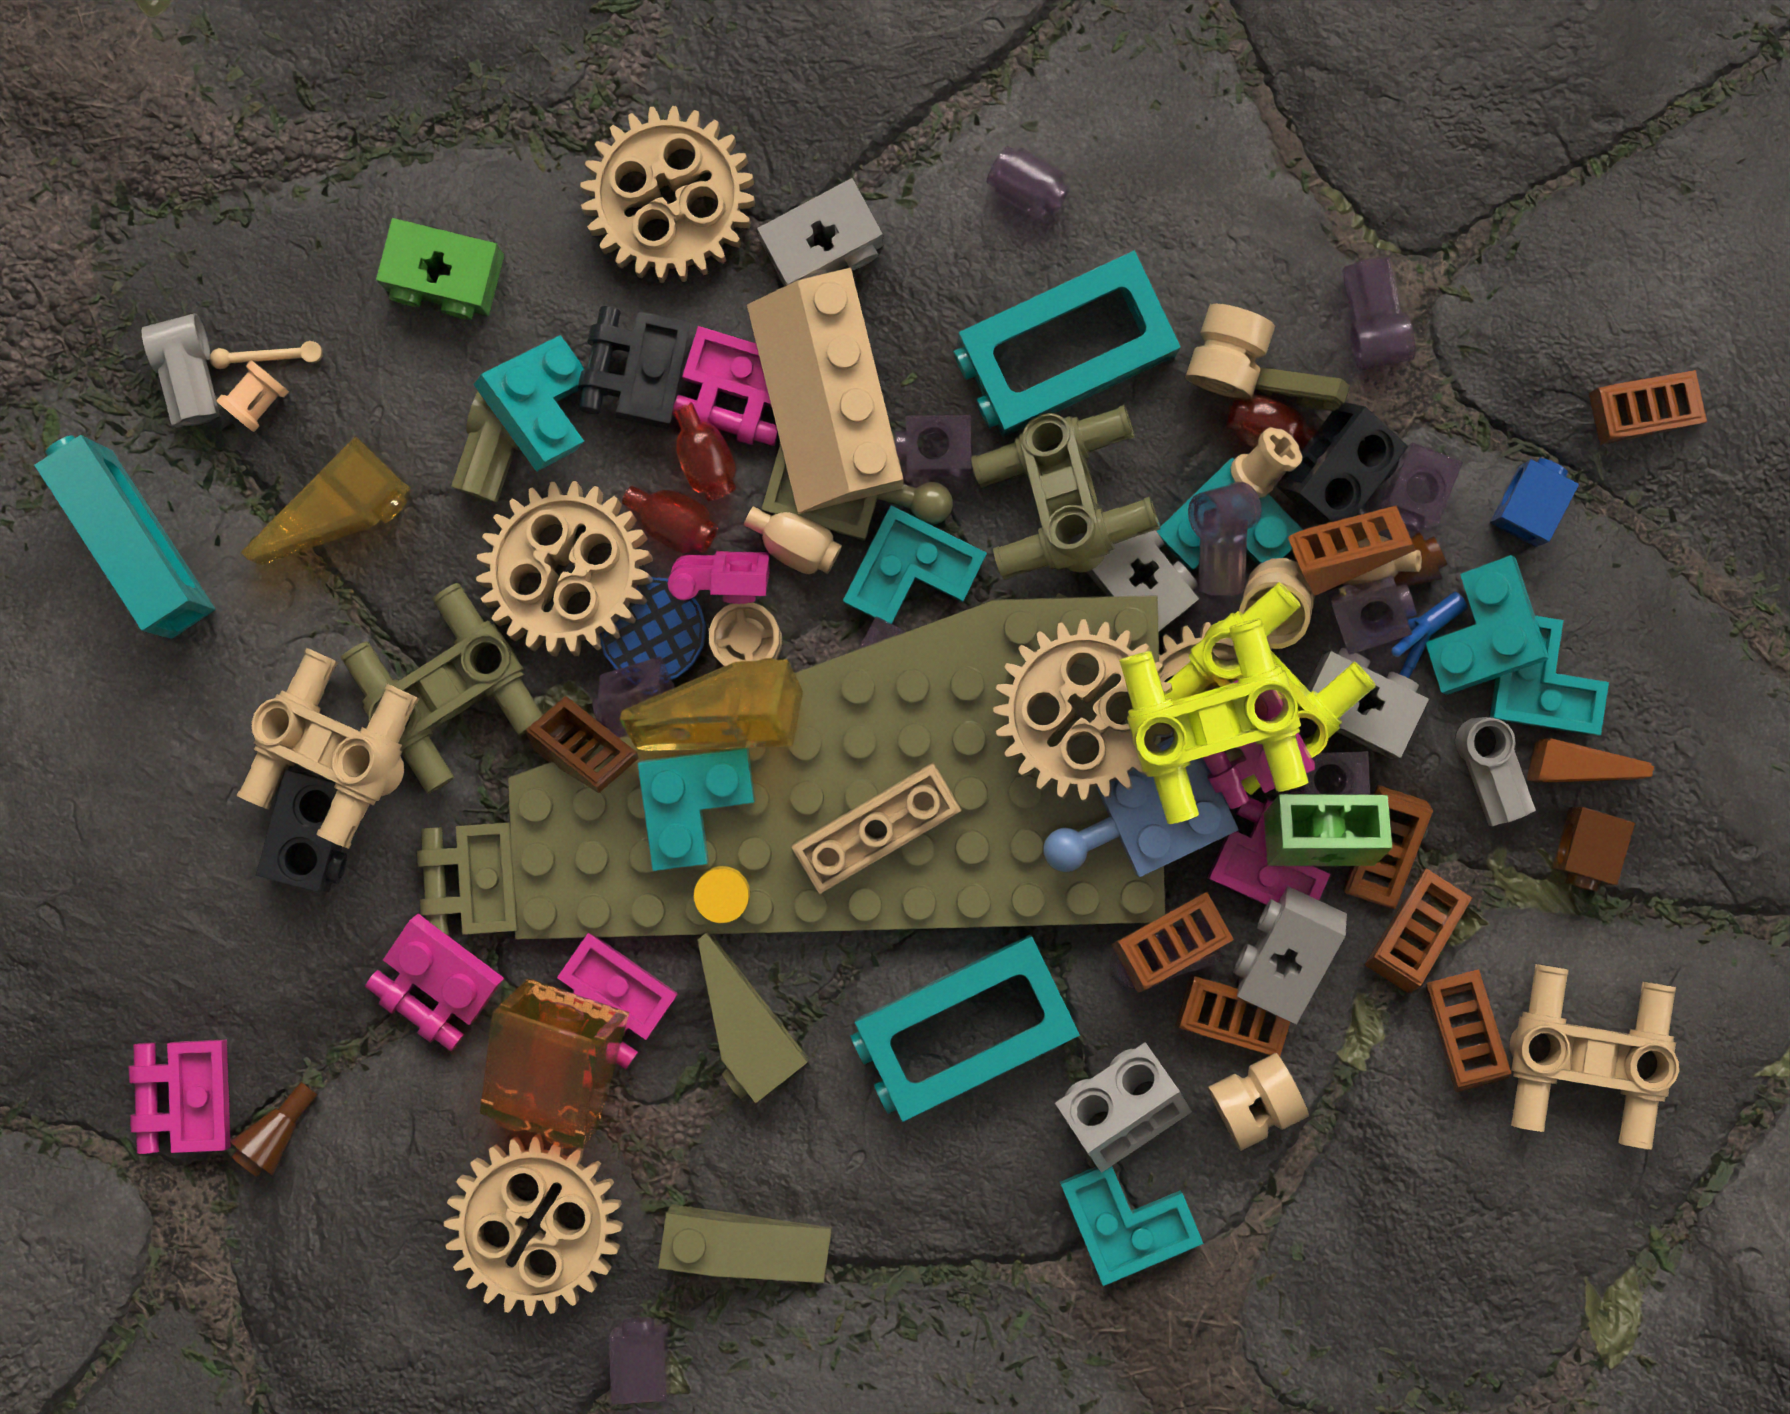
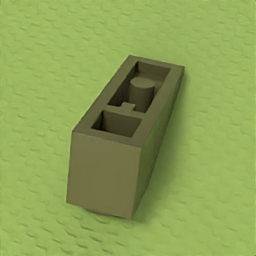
(748, 1033)
(743, 1246)

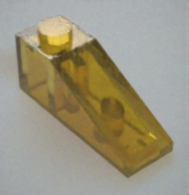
(341, 500)
(727, 708)

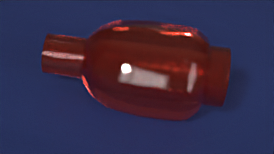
(1259, 413)
(704, 455)
(673, 519)

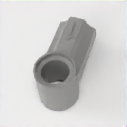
(179, 355)
(1497, 775)

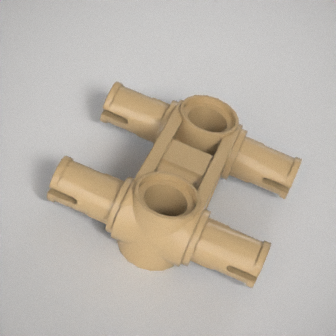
(295, 732)
(1594, 1056)

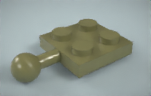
(928, 502)

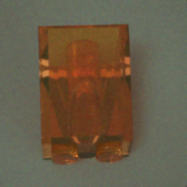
(551, 1063)

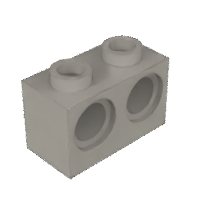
(1130, 1117)

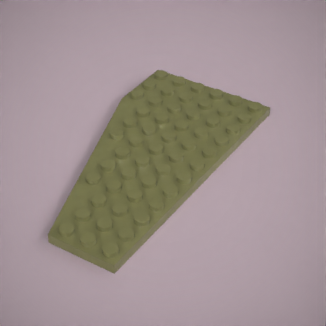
(859, 731)

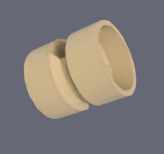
(1230, 350)
(1263, 579)
(744, 634)
(1278, 1099)

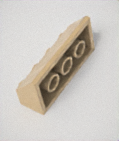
(825, 391)

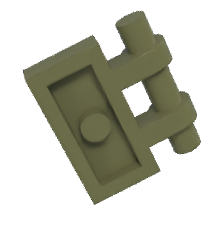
(484, 878)

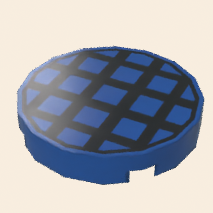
(661, 628)

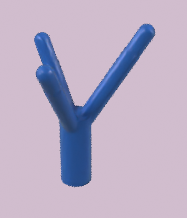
(1424, 627)

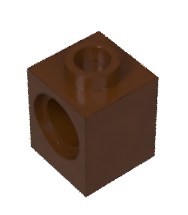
(1592, 848)

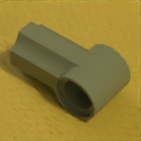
(485, 455)

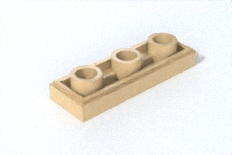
(904, 808)

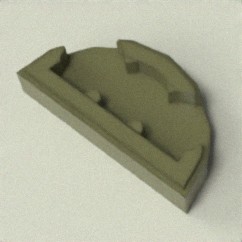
(1312, 390)

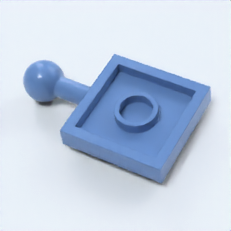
(1141, 824)

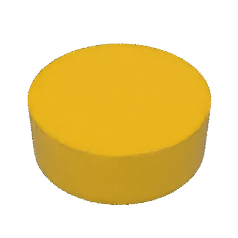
(721, 894)

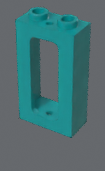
(1016, 409)
(124, 536)
(881, 1024)

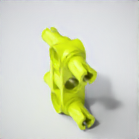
(1322, 707)
(1214, 721)

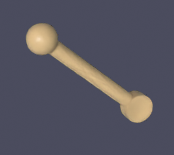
(309, 351)

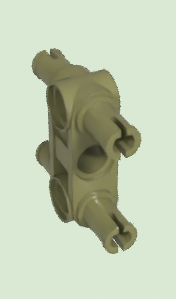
(1064, 493)
(447, 685)

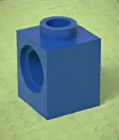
(1535, 501)

